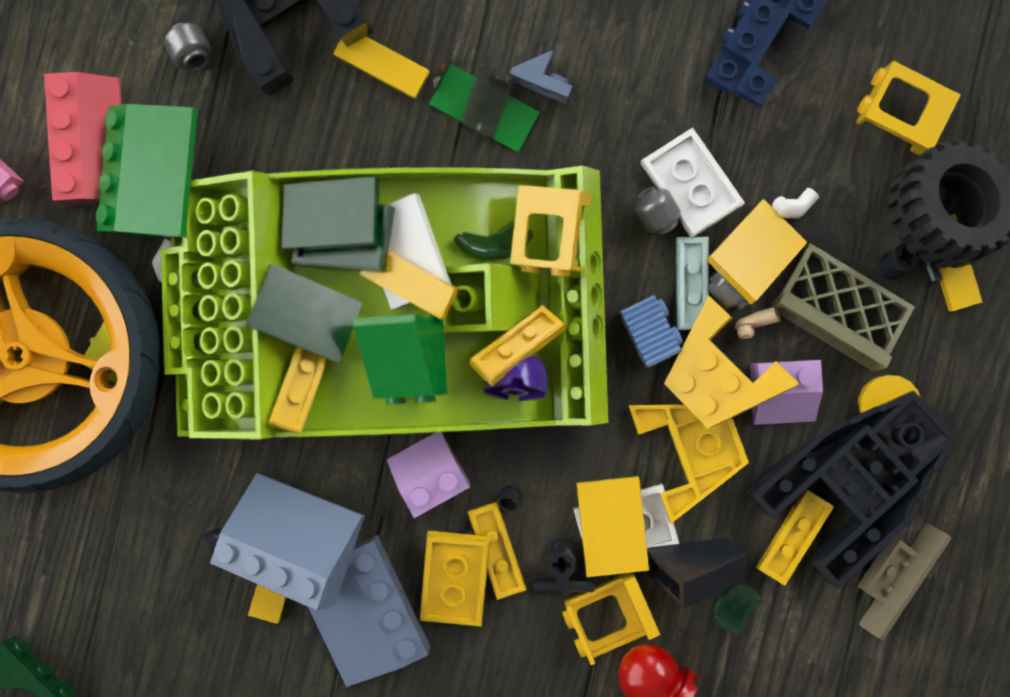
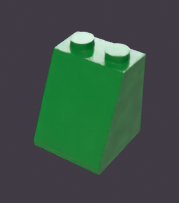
(403, 356)

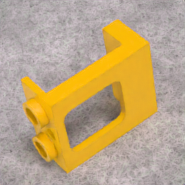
(933, 119)
(549, 201)
(633, 606)

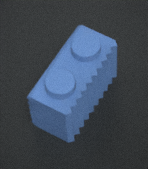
(651, 331)

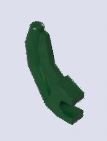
(491, 246)

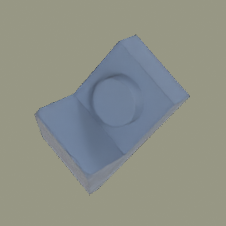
(532, 76)

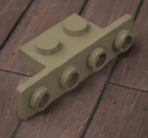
(897, 576)

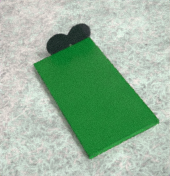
(453, 96)

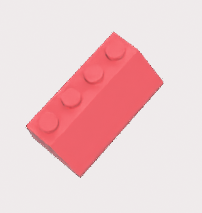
(78, 132)

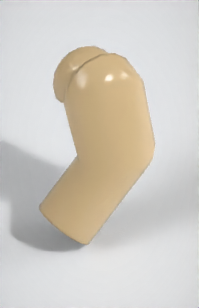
(746, 325)

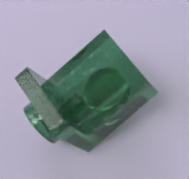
(735, 607)

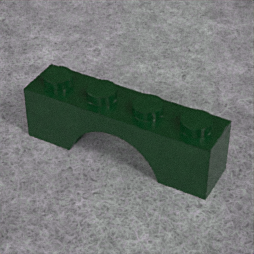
(24, 670)

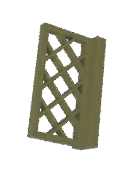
(836, 332)

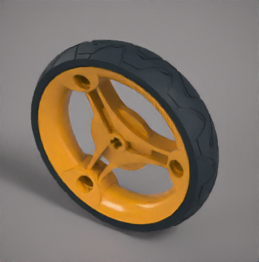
(47, 354)

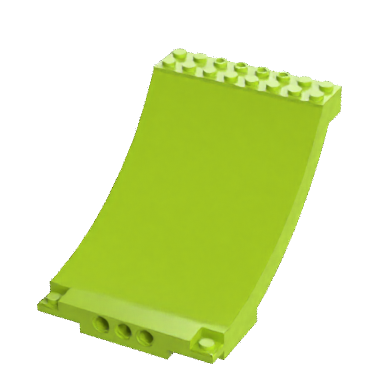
(234, 374)

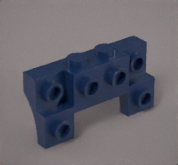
(744, 46)

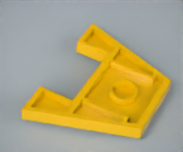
(711, 382)
(705, 453)

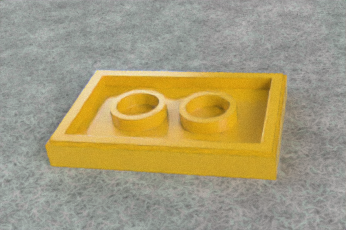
(756, 251)
(612, 526)
(454, 578)

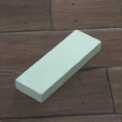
(691, 279)

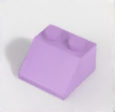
(797, 404)
(428, 473)

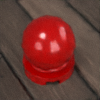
(654, 673)

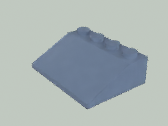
(289, 542)
(372, 621)

